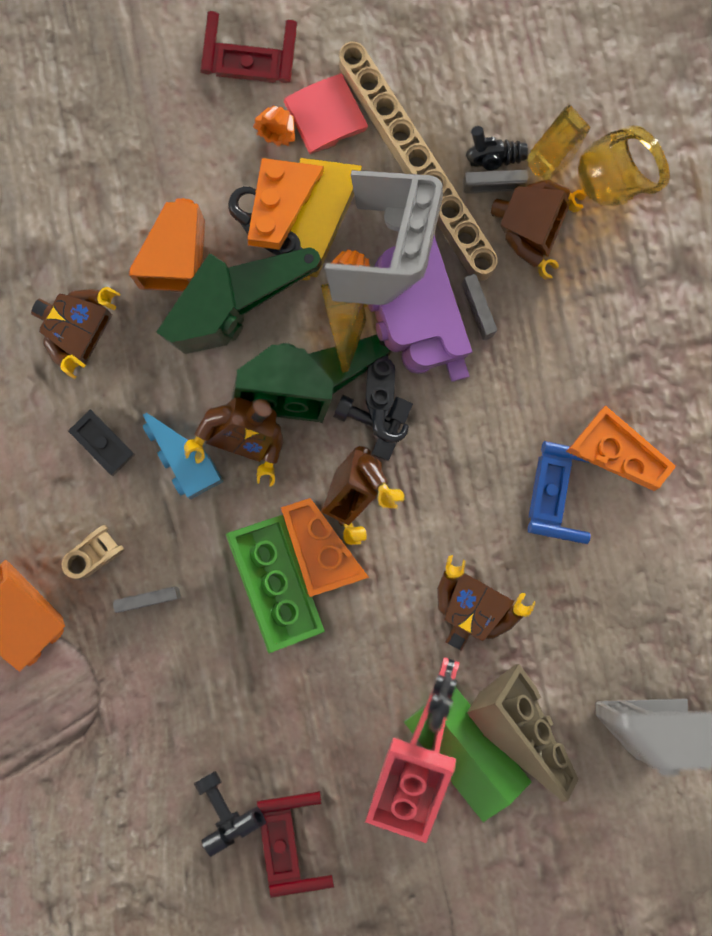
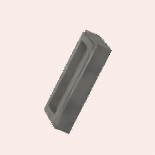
(494, 181)
(479, 306)
(146, 599)

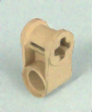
(93, 553)

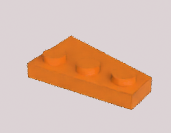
(278, 199)
(621, 450)
(319, 550)

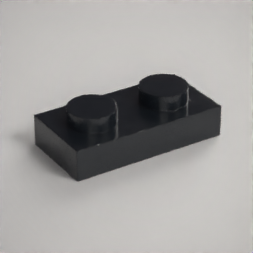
(101, 442)

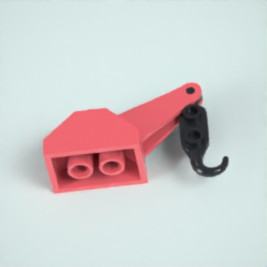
(415, 777)

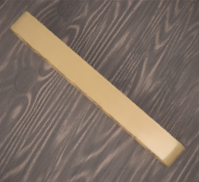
(414, 146)

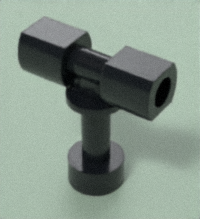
(392, 422)
(230, 824)

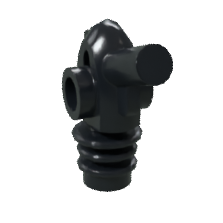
(492, 152)

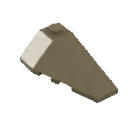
(515, 723)

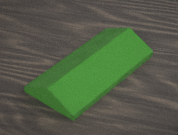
(274, 583)
(481, 770)

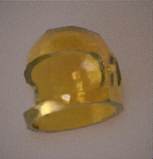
(609, 172)

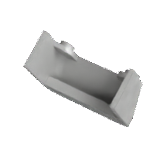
(411, 208)
(660, 732)

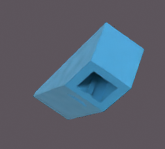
(191, 477)

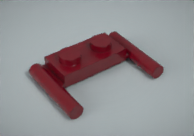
(247, 61)
(281, 848)

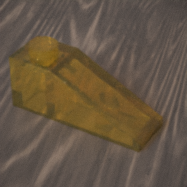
(558, 144)
(346, 325)

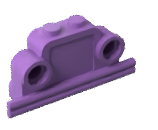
(425, 321)

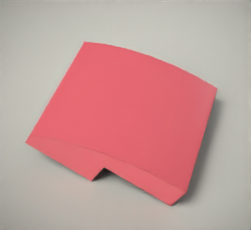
(325, 113)

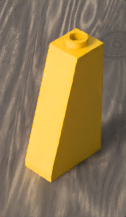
(326, 208)

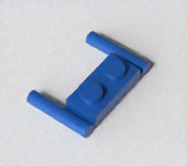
(550, 494)

